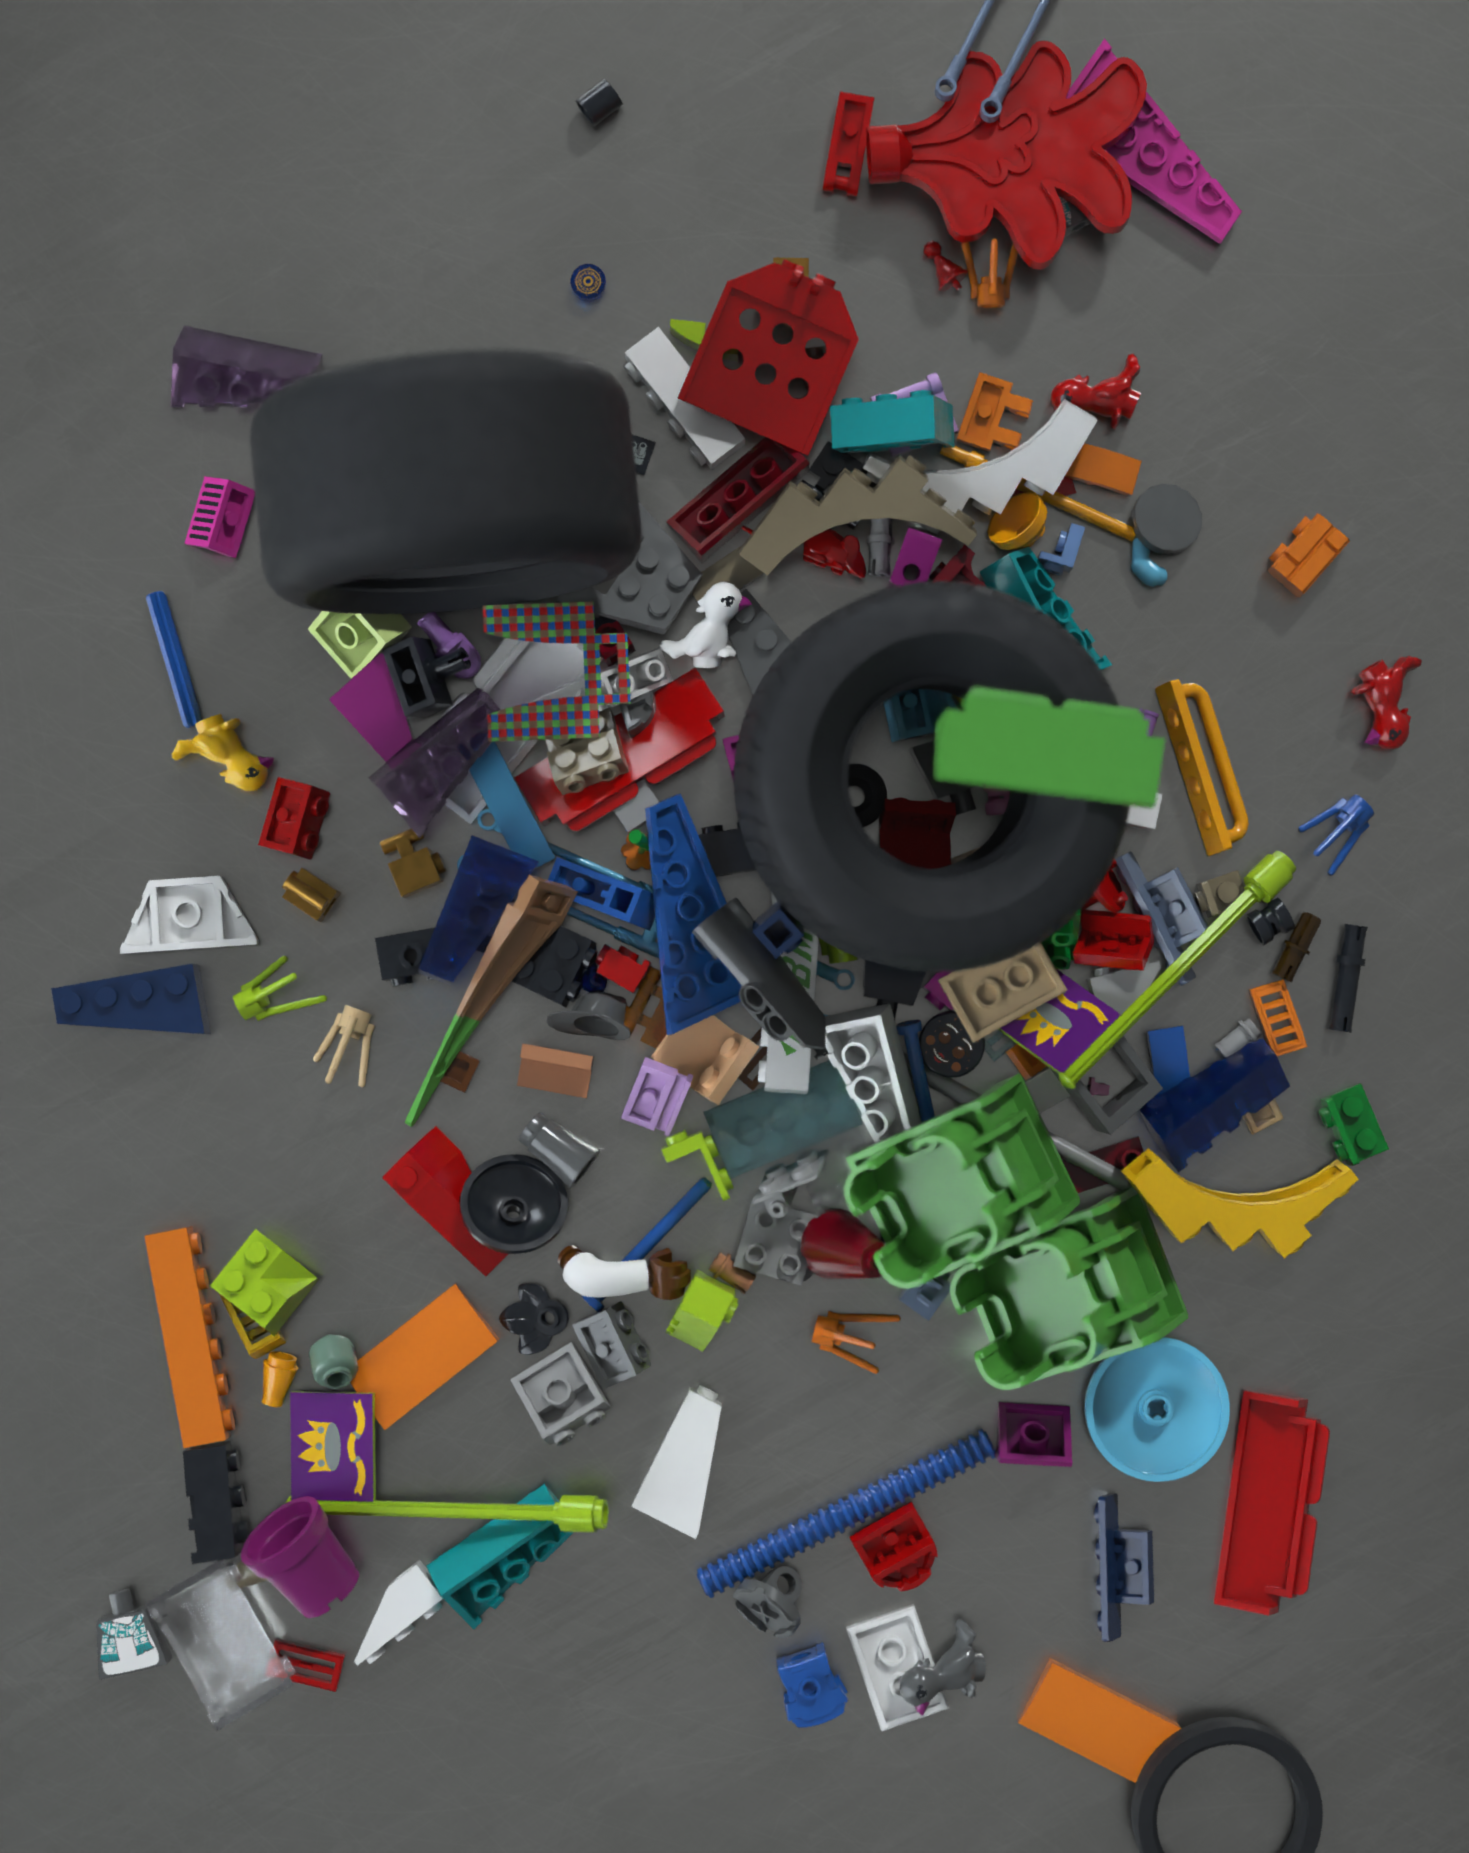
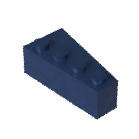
(148, 1000)

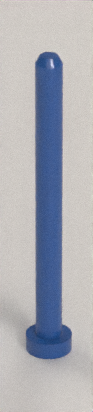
(910, 1031)
(660, 1230)

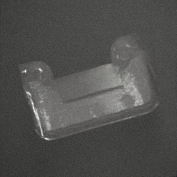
(220, 1642)

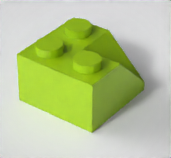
(264, 1282)

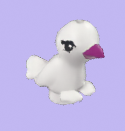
(709, 637)

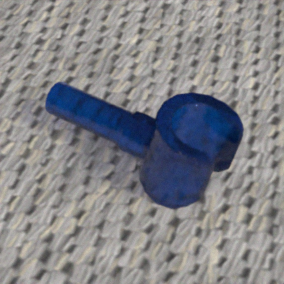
(593, 981)

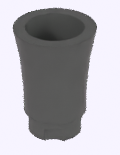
(558, 1149)

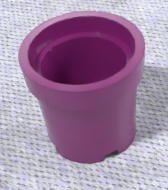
(301, 1557)

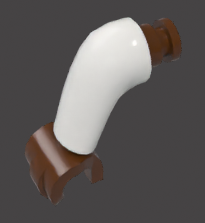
(609, 1279)

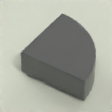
(637, 713)

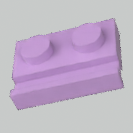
(656, 1096)

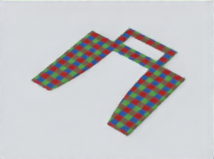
(561, 716)

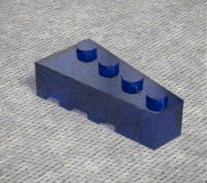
(477, 899)
(1213, 1101)

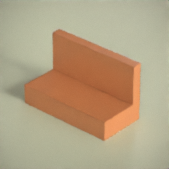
(555, 1070)

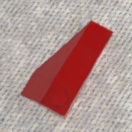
(432, 1183)

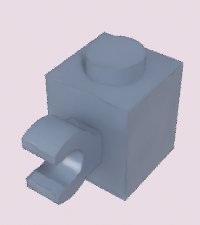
(928, 1296)

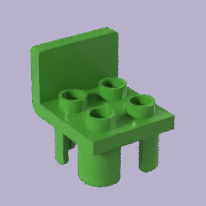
(961, 1185)
(1072, 1294)

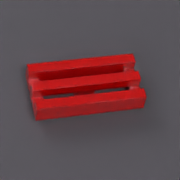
(316, 1653)

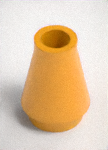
(277, 1377)

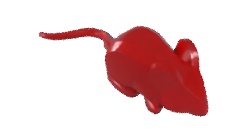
(833, 551)

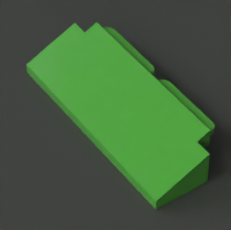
(1049, 750)

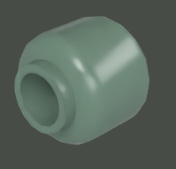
(333, 1361)

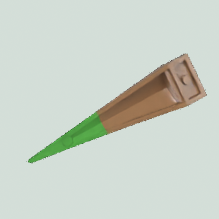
(517, 937)

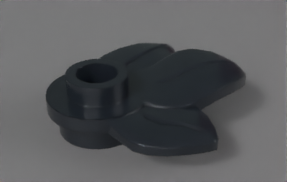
(529, 1321)

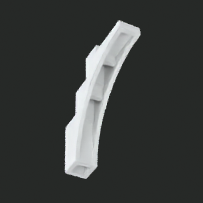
(1039, 460)

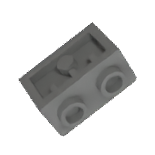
(612, 1345)

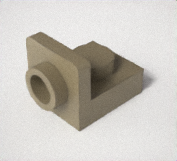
(1218, 893)

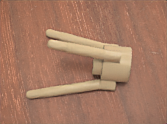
(351, 1025)

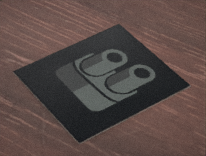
(642, 453)

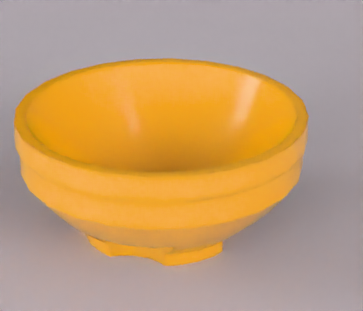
(1019, 522)

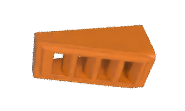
(1294, 1025)

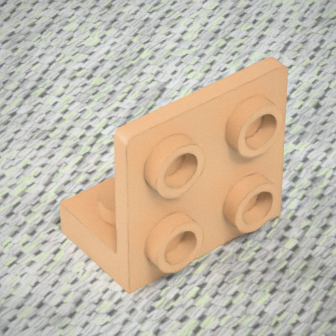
(708, 1052)

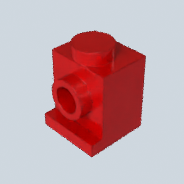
(622, 967)

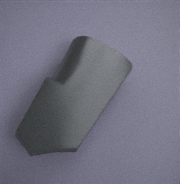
(768, 984)

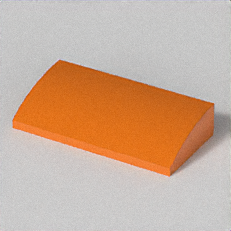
(423, 1355)
(1095, 1720)

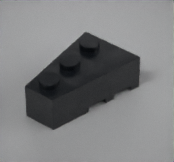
(215, 1501)

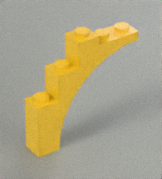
(1232, 1216)

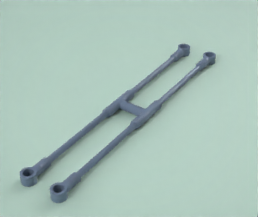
(1004, 82)

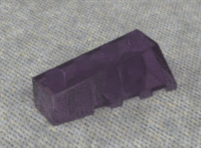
(233, 369)
(435, 762)

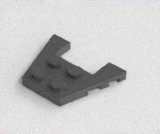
(651, 588)

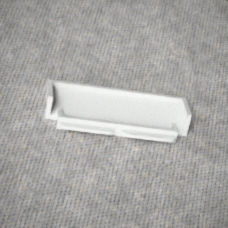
(513, 677)

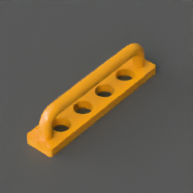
(1194, 768)

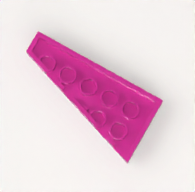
(1163, 164)

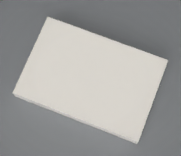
(885, 1651)

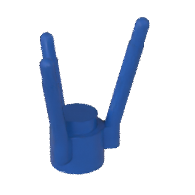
(1352, 816)

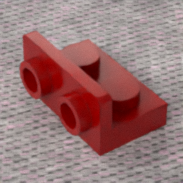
(294, 818)

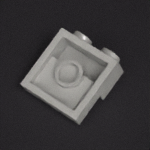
(561, 1395)

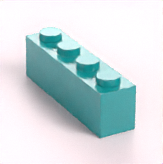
(1026, 579)
(494, 1558)

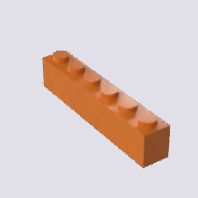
(188, 1336)

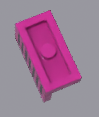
(220, 516)

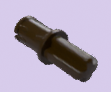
(1297, 946)

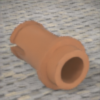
(739, 1278)

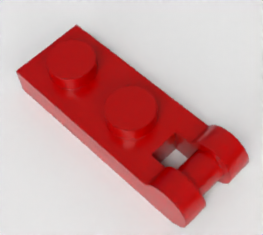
(848, 142)

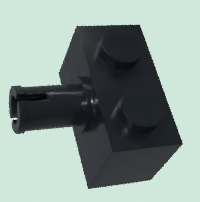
(421, 675)
(402, 954)

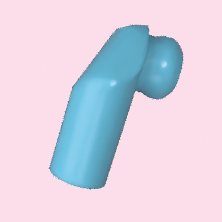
(1146, 568)

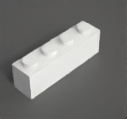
(664, 372)

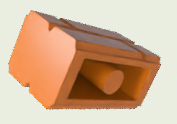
(1307, 555)

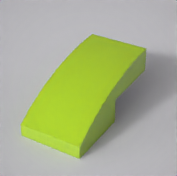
(692, 333)

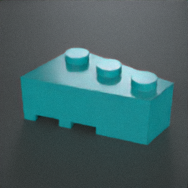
(891, 423)

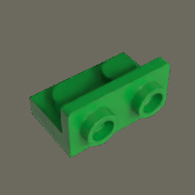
(1353, 1125)

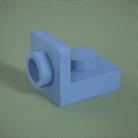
(1068, 546)

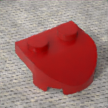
(897, 1549)

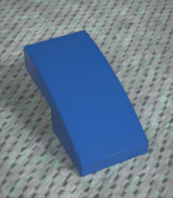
(1168, 1056)

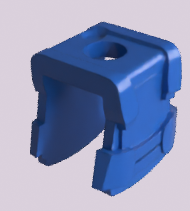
(811, 1687)

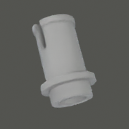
(1238, 1038)

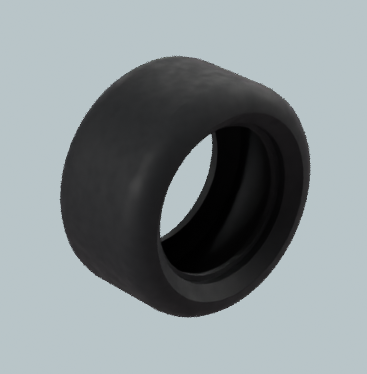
(445, 482)

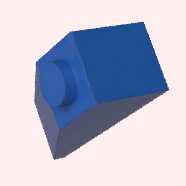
(606, 893)

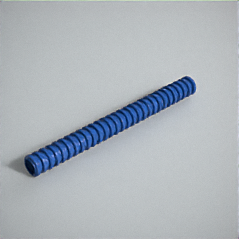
(846, 1513)

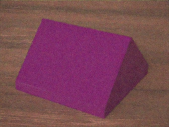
(1034, 1434)

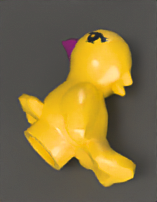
(222, 744)

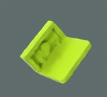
(683, 1144)

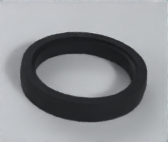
(1220, 1732)

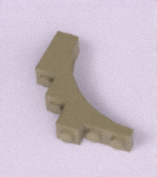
(850, 498)

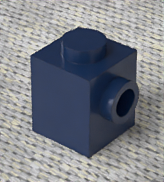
(778, 930)

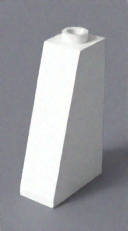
(681, 1469)

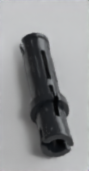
(1348, 977)

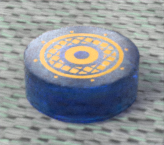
(588, 282)

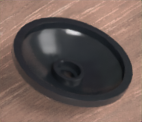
(517, 1186)

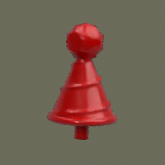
(948, 272)

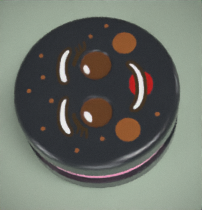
(948, 1047)

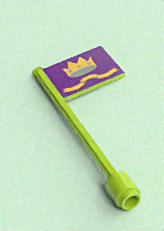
(1080, 1029)
(337, 1466)

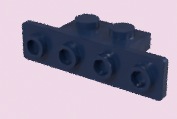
(1124, 1567)

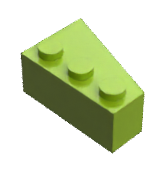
(702, 1310)

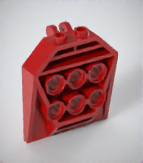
(768, 409)

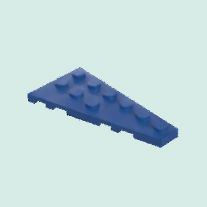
(683, 898)

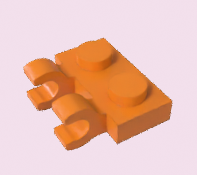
(985, 412)

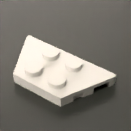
(187, 917)

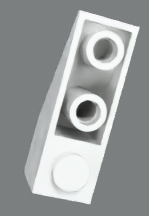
(404, 1602)

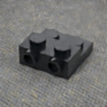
(558, 966)

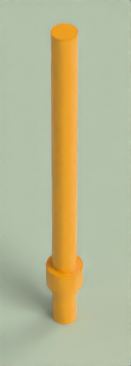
(1057, 500)

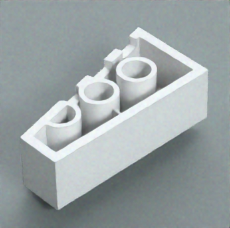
(874, 1068)

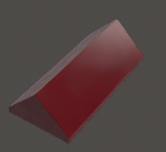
(737, 497)

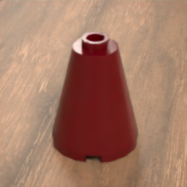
(840, 1246)

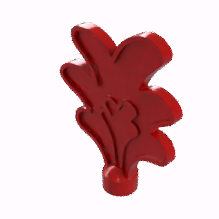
(1026, 158)

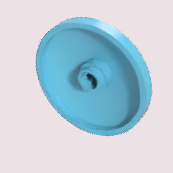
(1157, 1410)

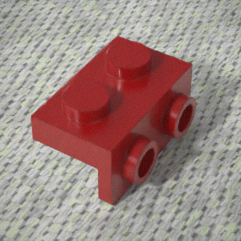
(1114, 940)

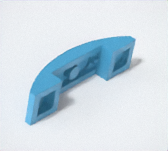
(509, 806)

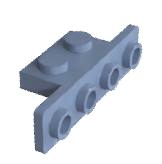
(1169, 904)

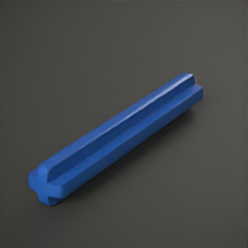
(174, 658)

